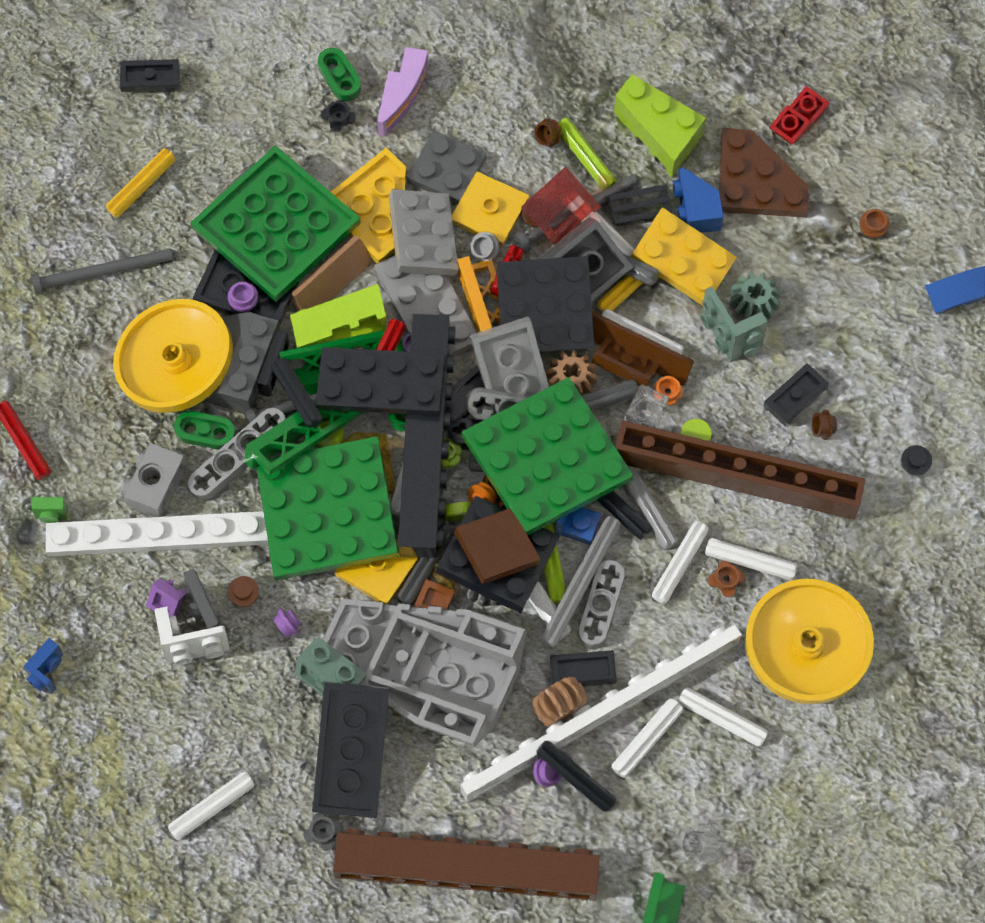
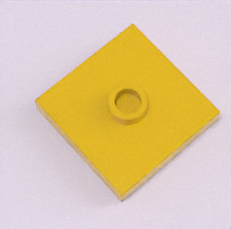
(489, 207)
(379, 578)

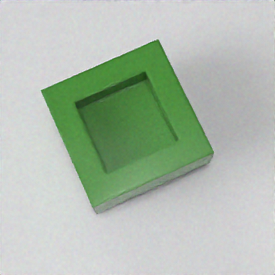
(49, 509)

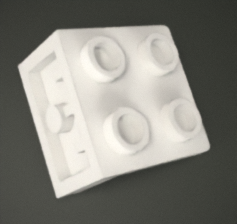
(185, 647)

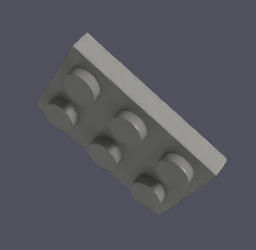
(423, 232)
(510, 359)

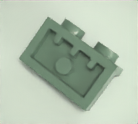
(324, 663)

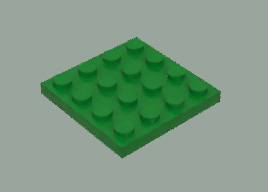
(275, 223)
(547, 456)
(328, 510)

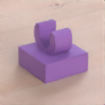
(164, 594)

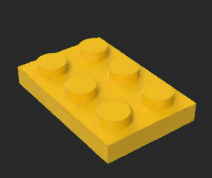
(683, 255)

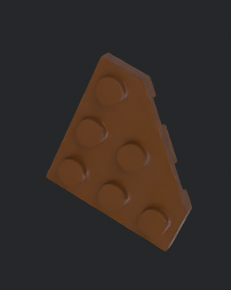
(757, 179)

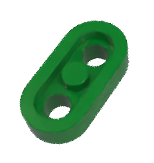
(340, 76)
(206, 428)

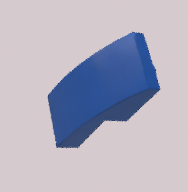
(957, 290)

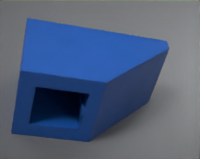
(699, 202)

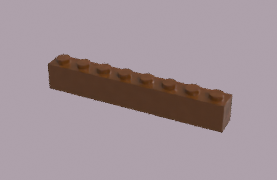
(740, 470)
(466, 866)

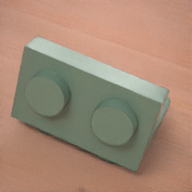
(732, 339)

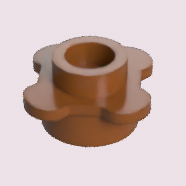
(728, 570)

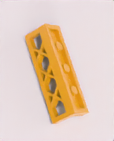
(473, 290)

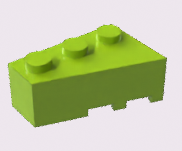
(659, 121)
(340, 318)

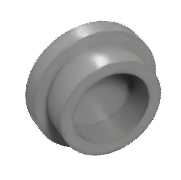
(485, 246)

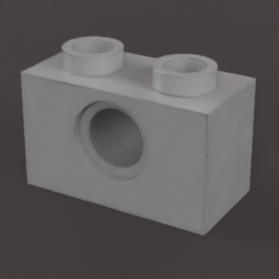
(156, 497)

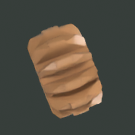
(573, 366)
(559, 701)

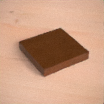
(497, 546)

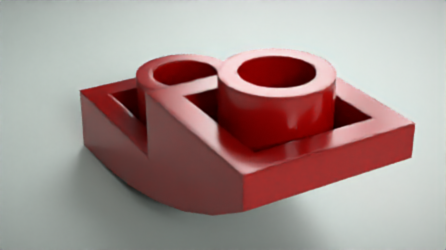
(799, 116)

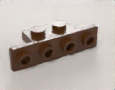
(635, 355)

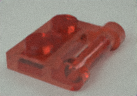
(554, 199)

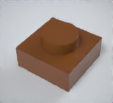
(434, 595)

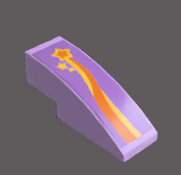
(402, 89)

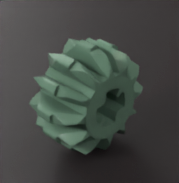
(743, 294)

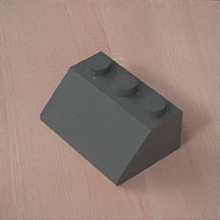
(604, 257)
(251, 342)

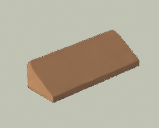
(332, 275)

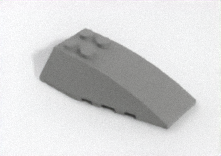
(440, 664)

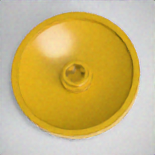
(173, 355)
(809, 641)

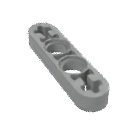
(230, 449)

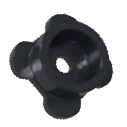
(334, 108)

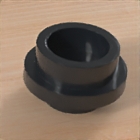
(916, 460)

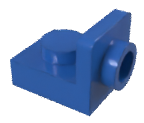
(579, 525)
(43, 661)

